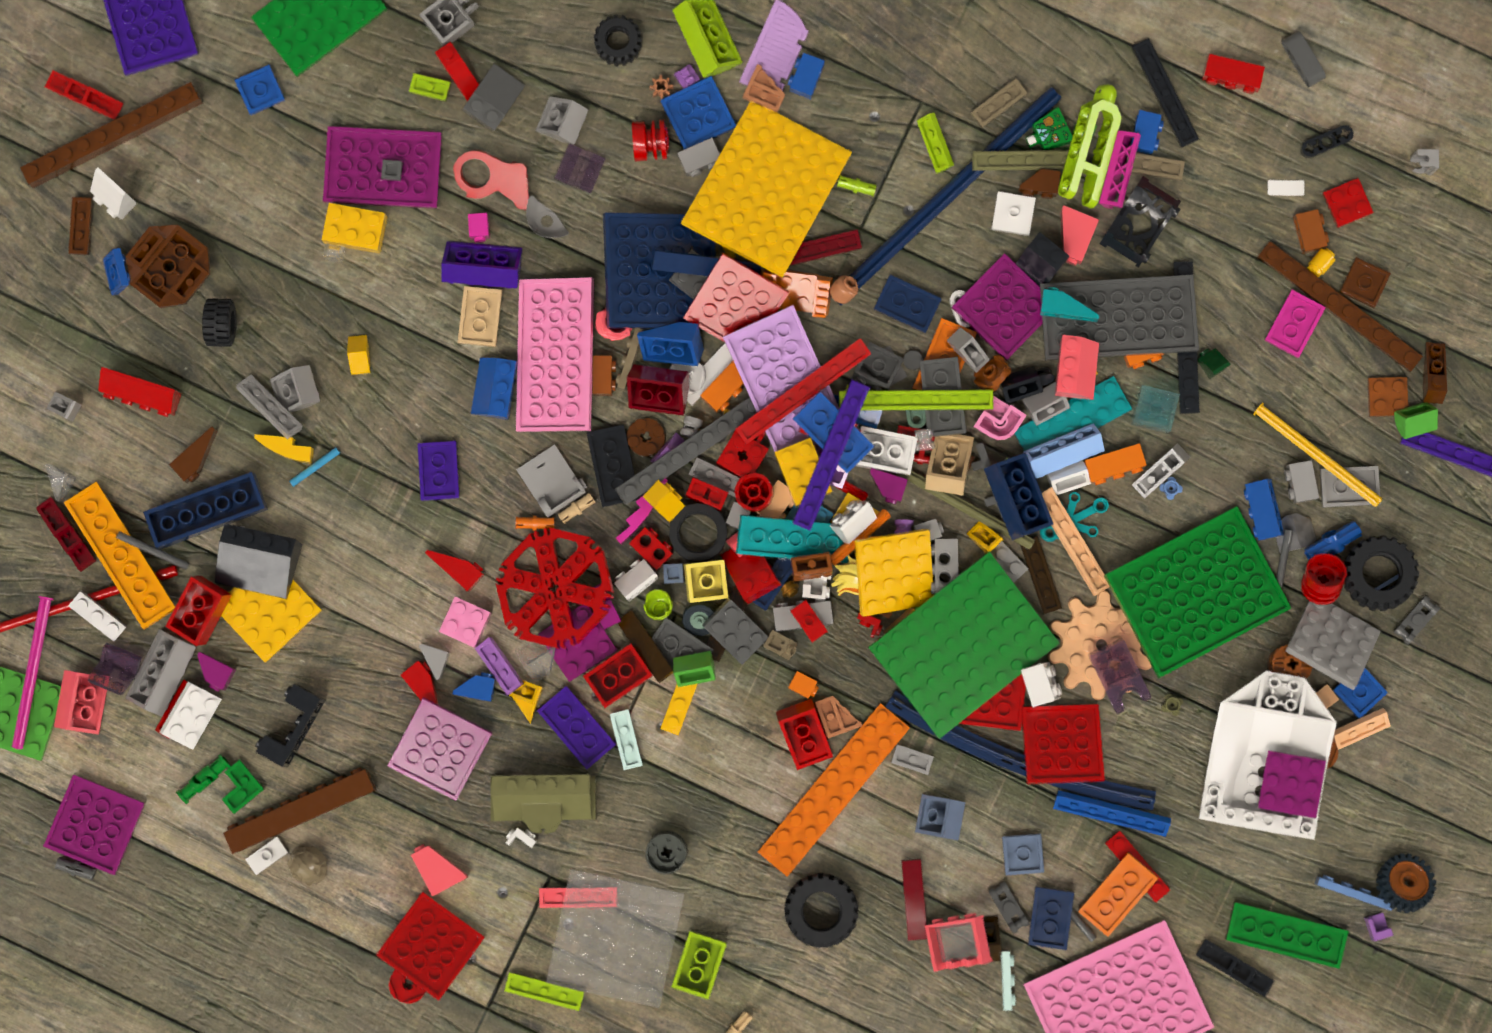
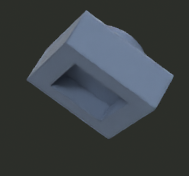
(673, 573)

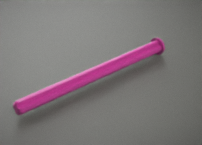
(31, 672)

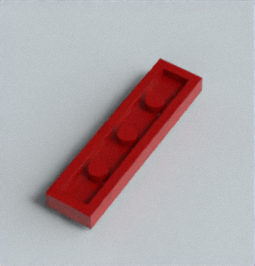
(1120, 847)

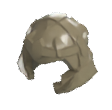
(307, 865)

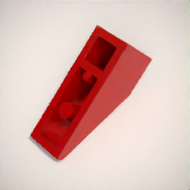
(457, 70)
(460, 570)
(421, 681)

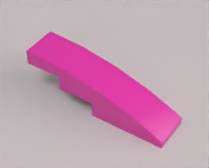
(637, 518)

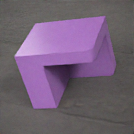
(1377, 927)

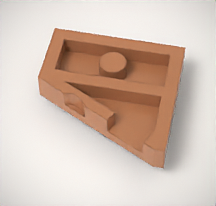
(764, 91)

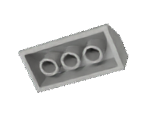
(160, 673)

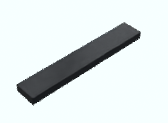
(1164, 93)

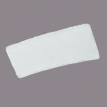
(1286, 188)

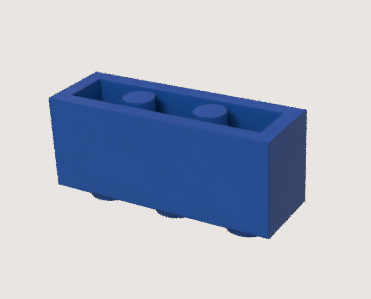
(1264, 509)

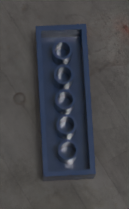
(205, 510)

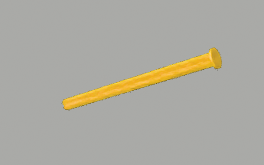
(1318, 455)

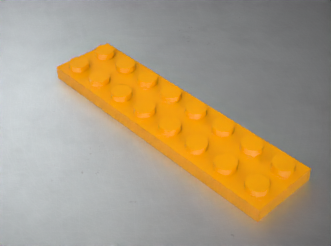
(121, 560)

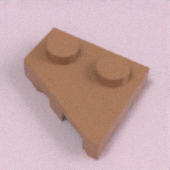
(835, 717)

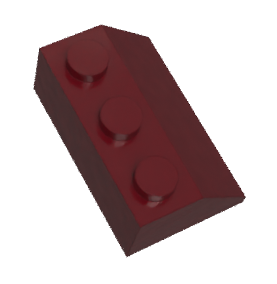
(657, 389)

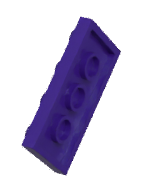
(576, 727)

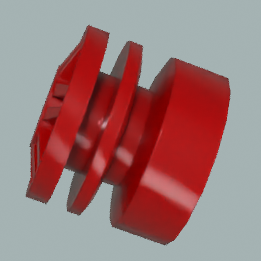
(649, 140)
(1323, 579)

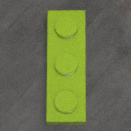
(935, 143)

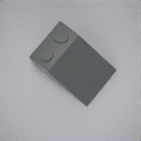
(493, 97)

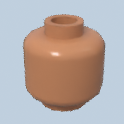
(844, 289)

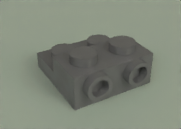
(877, 369)

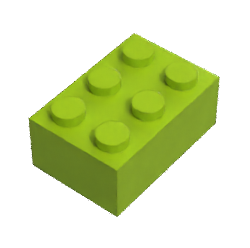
(699, 964)

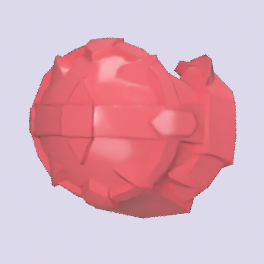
(609, 333)

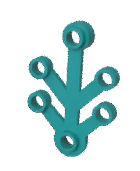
(1078, 517)

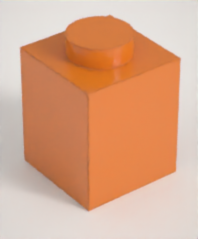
(803, 685)

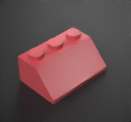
(1076, 367)
(80, 704)

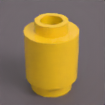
(1321, 262)

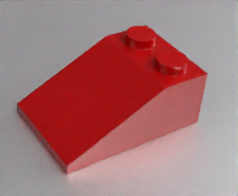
(751, 575)
(804, 734)

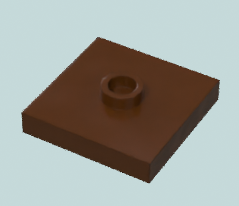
(1365, 282)

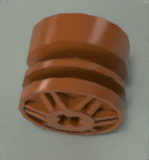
(1278, 662)

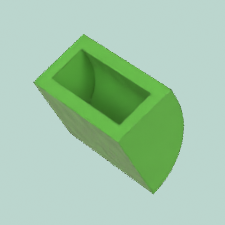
(1416, 420)
(694, 669)

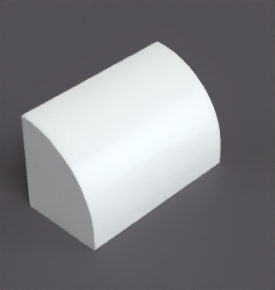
(1069, 478)

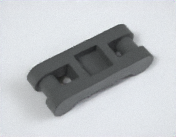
(1416, 619)
(1008, 907)

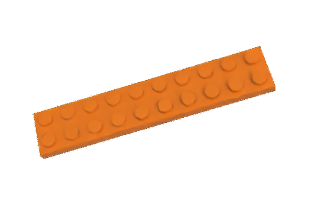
(833, 790)

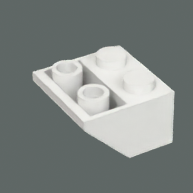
(853, 520)
(1041, 684)

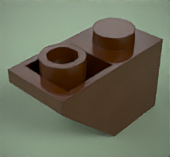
(1042, 183)

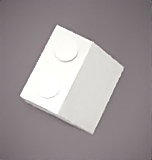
(636, 579)

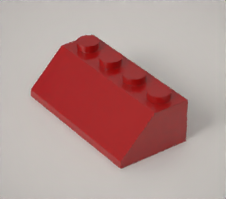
(138, 391)

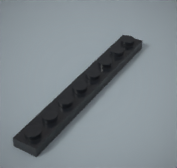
(1187, 362)

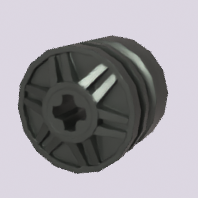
(661, 862)

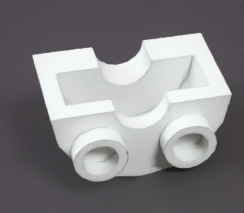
(816, 588)

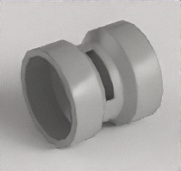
(693, 423)

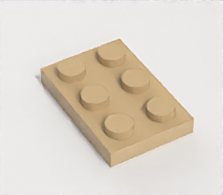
(480, 316)

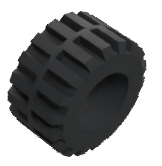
(624, 55)
(219, 322)

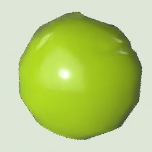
(658, 604)

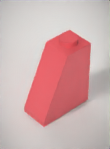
(1076, 233)
(436, 869)

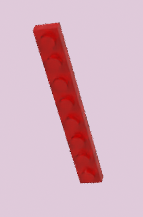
(803, 391)

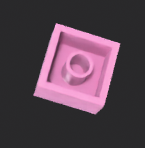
(465, 622)

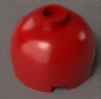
(754, 492)

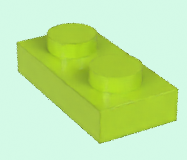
(429, 87)

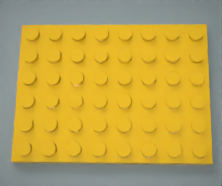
(766, 188)

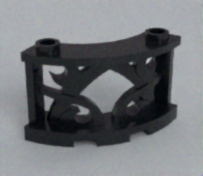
(1140, 196)

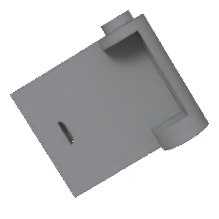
(551, 481)

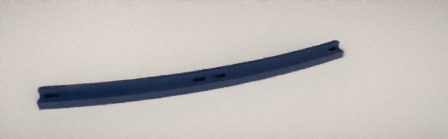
(995, 753)

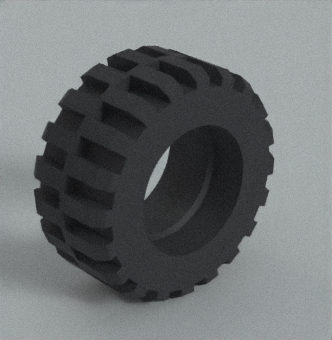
(1398, 555)
(840, 929)

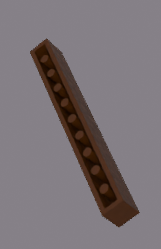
(111, 135)

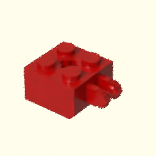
(754, 452)

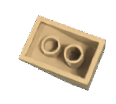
(949, 464)

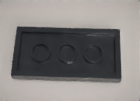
(610, 462)

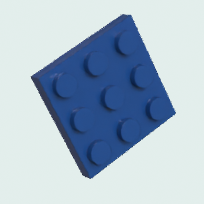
(698, 113)

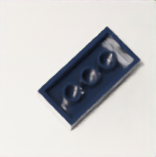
(1018, 496)

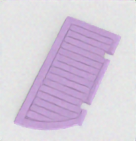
(777, 45)

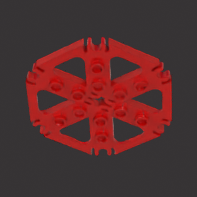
(567, 591)

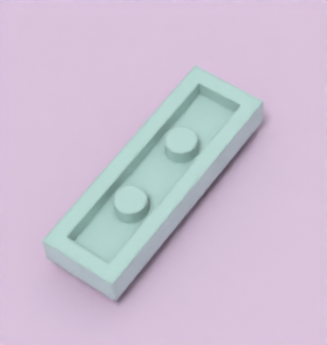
(626, 739)
(1007, 980)

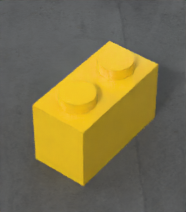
(664, 500)

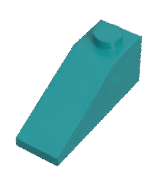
(1061, 305)

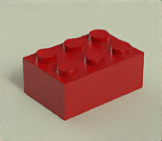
(198, 610)
(618, 676)

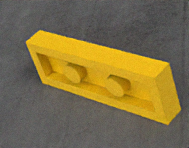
(678, 708)

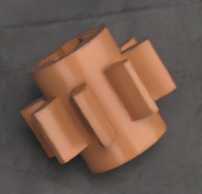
(661, 82)

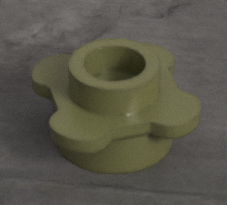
(1177, 704)

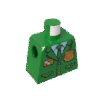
(1050, 132)

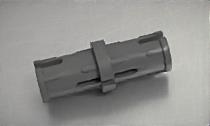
(87, 873)

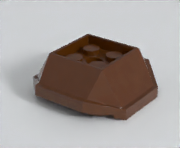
(149, 260)

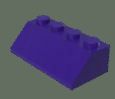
(481, 264)

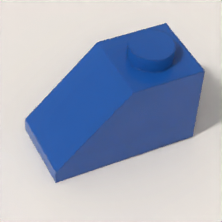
(477, 687)

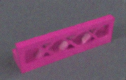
(1117, 167)

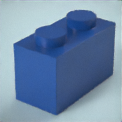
(806, 75)
(1148, 126)

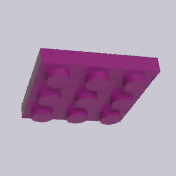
(585, 655)
(1292, 784)

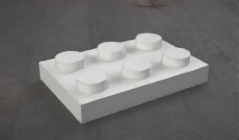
(190, 715)

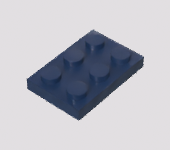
(907, 304)
(1051, 918)

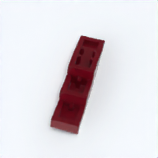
(65, 534)
(914, 899)

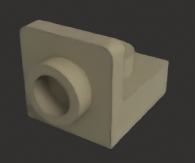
(780, 645)

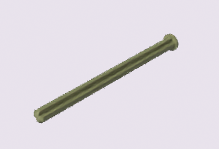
(968, 509)

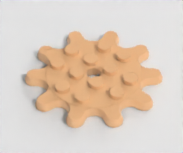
(1080, 637)

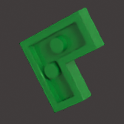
(246, 787)

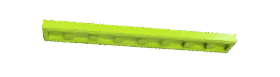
(926, 400)

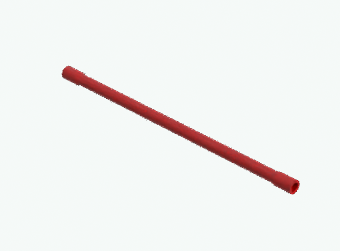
(161, 574)

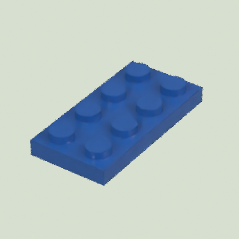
(817, 422)

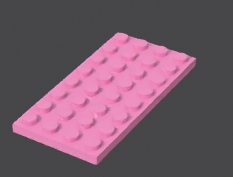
(555, 355)

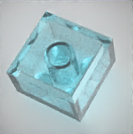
(1155, 409)

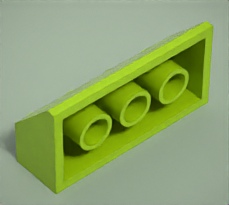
(707, 36)

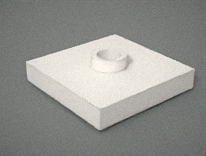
(1013, 213)

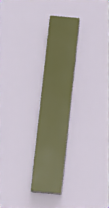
(1019, 160)

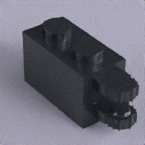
(1025, 383)

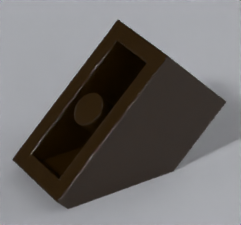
(993, 937)

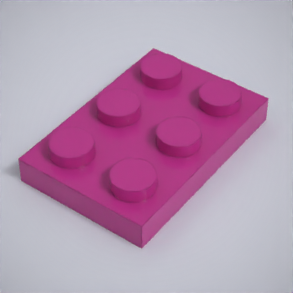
(1294, 323)

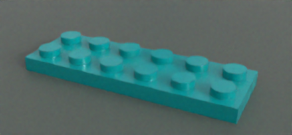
(1106, 406)
(784, 539)

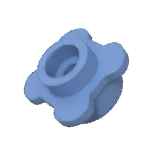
(1171, 483)

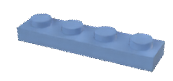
(1346, 889)

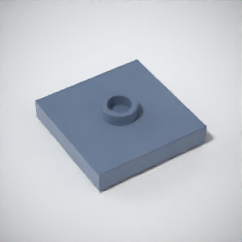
(1023, 854)

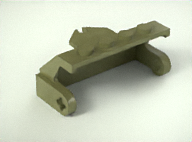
(543, 799)

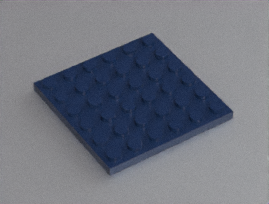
(633, 290)

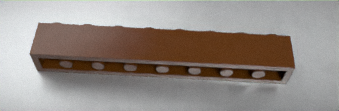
(299, 811)

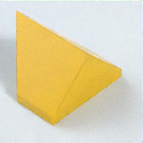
(527, 698)

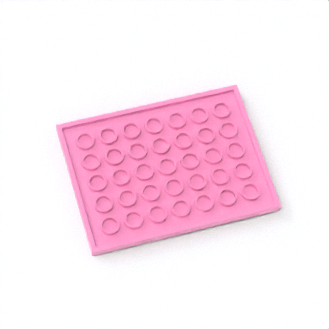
(1122, 989)

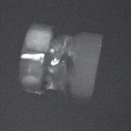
(925, 438)

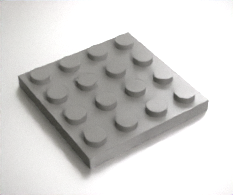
(1333, 642)

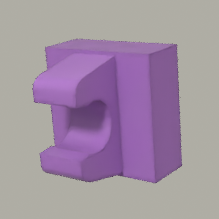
(686, 76)

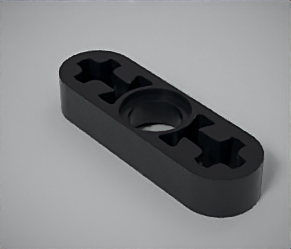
(1311, 142)

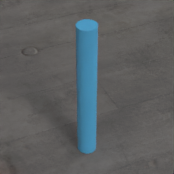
(315, 466)

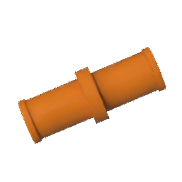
(534, 522)

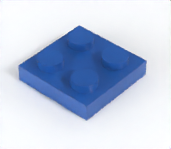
(259, 90)
(115, 271)
(1363, 697)

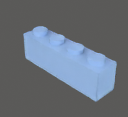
(1065, 450)

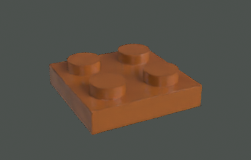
(1387, 395)

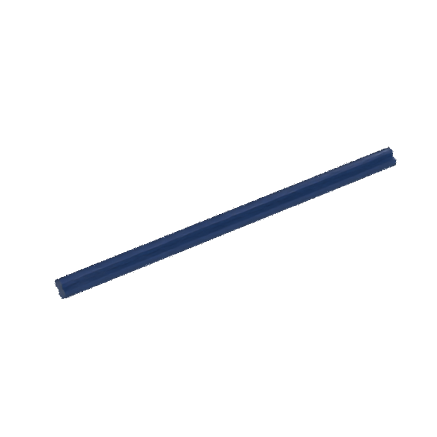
(952, 190)

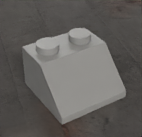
(562, 120)
(295, 388)

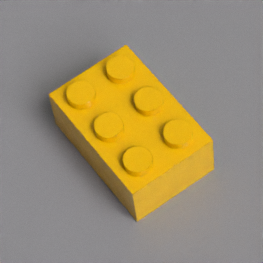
(354, 228)
(797, 466)

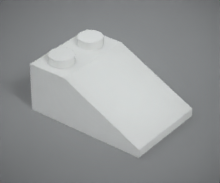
(111, 195)
(891, 452)

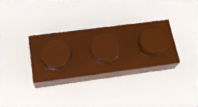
(80, 226)

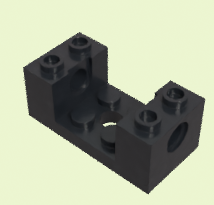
(283, 753)

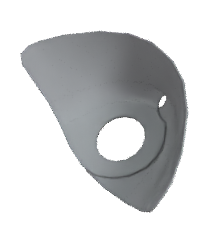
(534, 214)

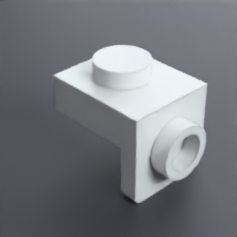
(526, 836)

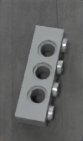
(949, 548)

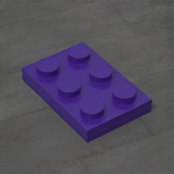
(438, 470)

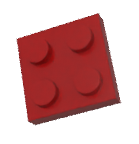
(1347, 203)

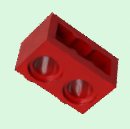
(707, 494)
(647, 552)

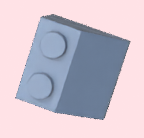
(940, 817)

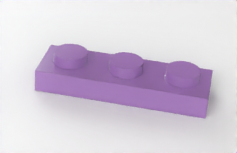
(499, 666)

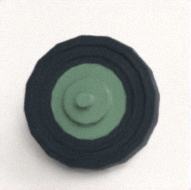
(695, 617)

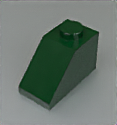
(1212, 362)

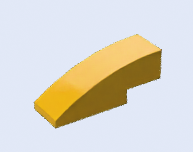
(287, 448)

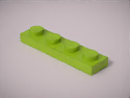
(544, 992)

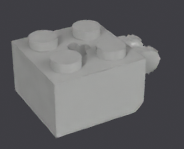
(459, 22)

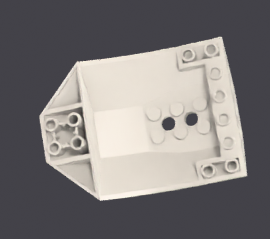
(1263, 716)

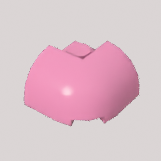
(1001, 421)

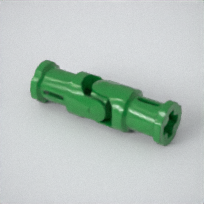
(205, 776)

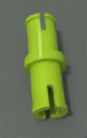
(856, 185)

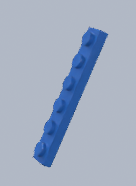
(1112, 813)

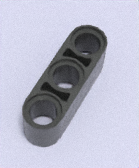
(1303, 59)

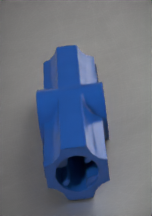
(1334, 540)

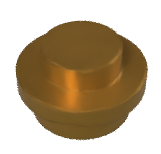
(790, 589)

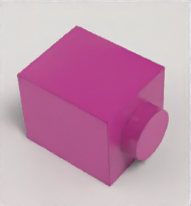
(478, 227)

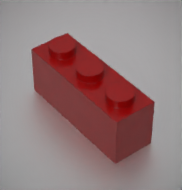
(1233, 73)

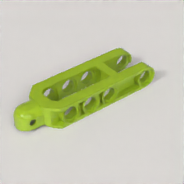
(1076, 163)

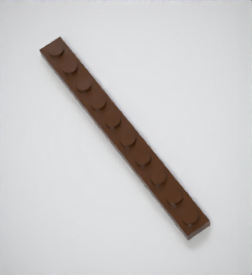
(1340, 306)

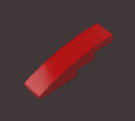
(83, 95)

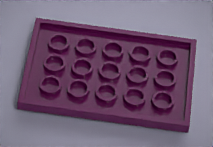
(356, 162)

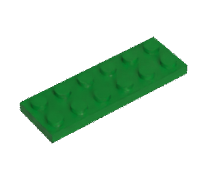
(1286, 935)

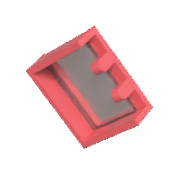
(958, 942)

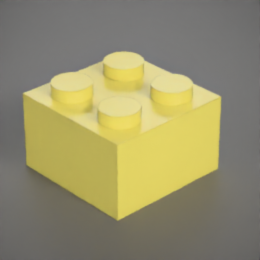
(705, 581)

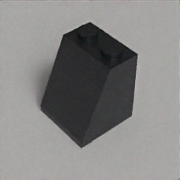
(1042, 260)

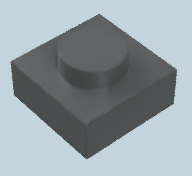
(391, 170)

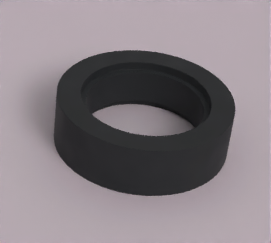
(708, 511)

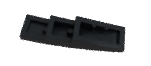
(1235, 968)

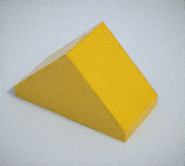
(358, 354)
(984, 537)

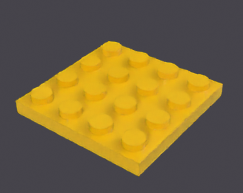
(894, 571)
(269, 621)

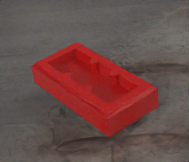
(809, 621)

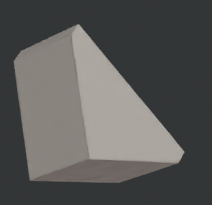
(64, 406)
(436, 660)

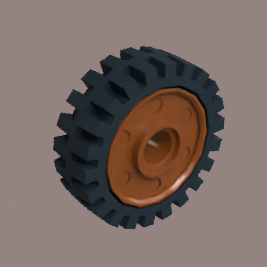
(1417, 876)

